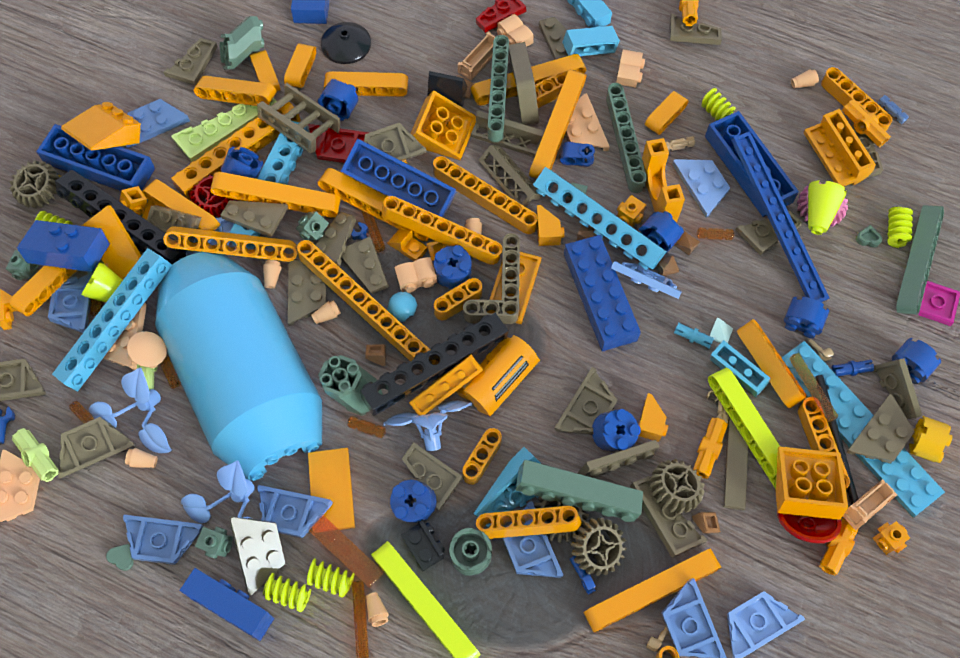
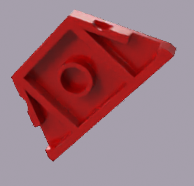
(334, 145)

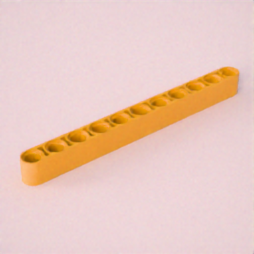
(363, 307)

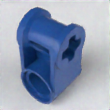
(576, 154)

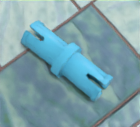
(693, 335)

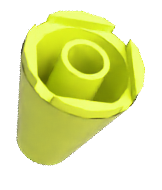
(823, 205)
(102, 284)

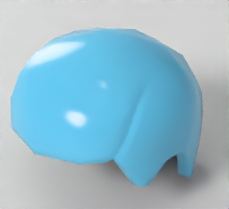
(402, 306)

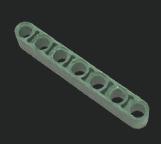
(498, 88)
(626, 138)
(920, 260)

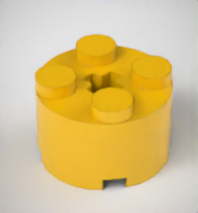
(930, 439)

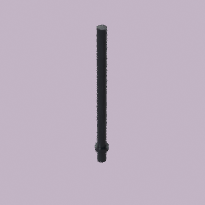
(836, 435)

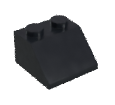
(449, 86)

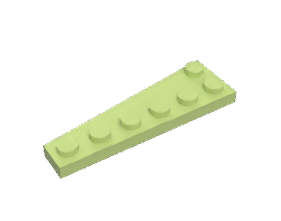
(207, 135)

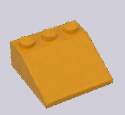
(443, 126)
(103, 127)
(810, 483)

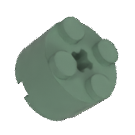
(475, 540)

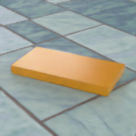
(122, 251)
(528, 272)
(332, 480)

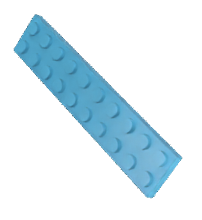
(904, 475)

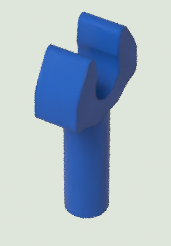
(362, 234)
(10, 416)
(586, 580)

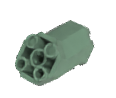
(241, 42)
(343, 381)

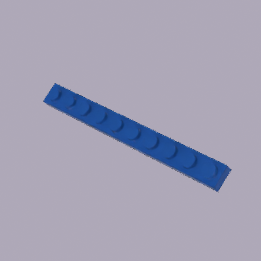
(779, 217)

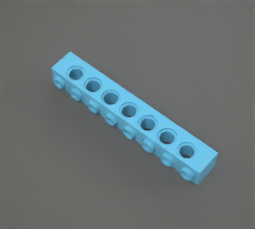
(270, 172)
(654, 252)
(112, 320)

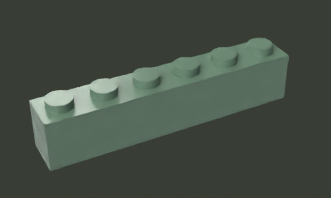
(579, 491)

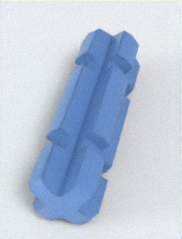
(893, 109)

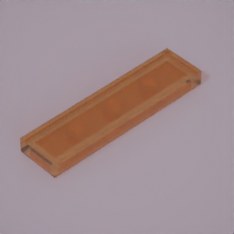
(346, 551)

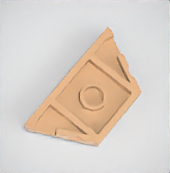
(585, 126)
(118, 351)
(17, 487)

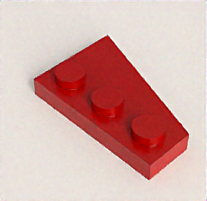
(499, 11)

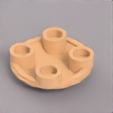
(146, 349)

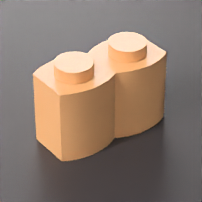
(515, 30)
(629, 68)
(416, 275)

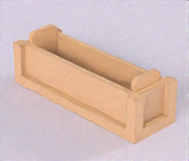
(477, 58)
(869, 504)

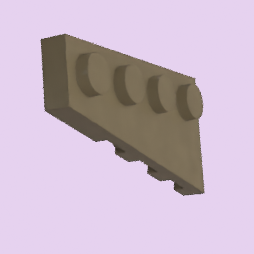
(673, 529)

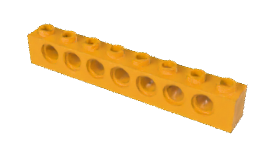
(252, 136)

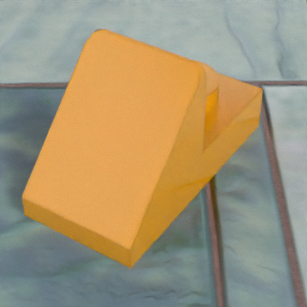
(407, 245)
(6, 311)

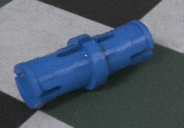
(853, 368)

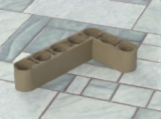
(524, 83)
(508, 286)

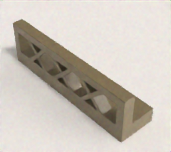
(512, 130)
(514, 172)

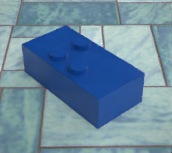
(310, 11)
(63, 245)
(227, 604)

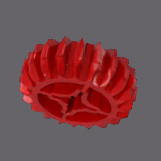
(214, 203)

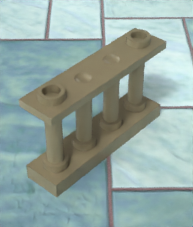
(296, 131)

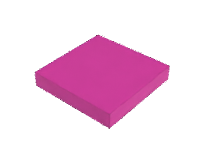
(939, 303)

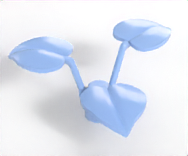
(137, 388)
(430, 421)
(230, 478)

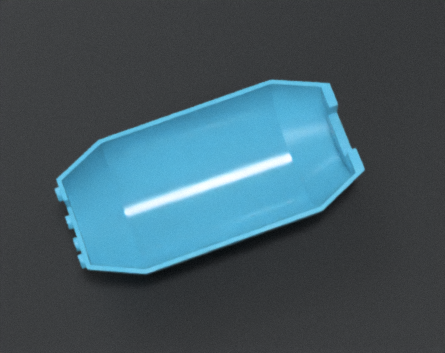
(237, 363)

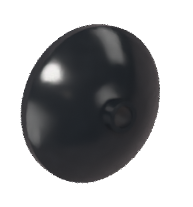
(345, 43)

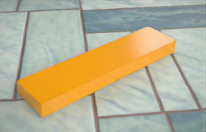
(446, 385)

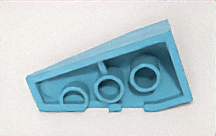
(503, 493)

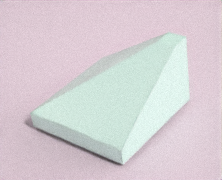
(721, 331)

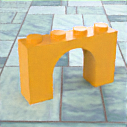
(662, 196)

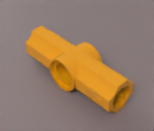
(689, 11)
(866, 123)
(710, 447)
(838, 549)

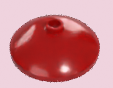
(810, 528)

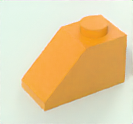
(548, 228)
(652, 420)

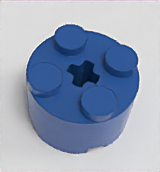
(339, 98)
(242, 163)
(662, 230)
(452, 266)
(806, 316)
(919, 359)
(615, 430)
(401, 501)

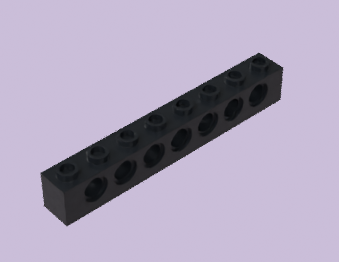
(92, 199)
(377, 403)

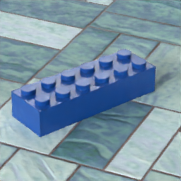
(720, 135)
(109, 166)
(397, 179)
(601, 293)

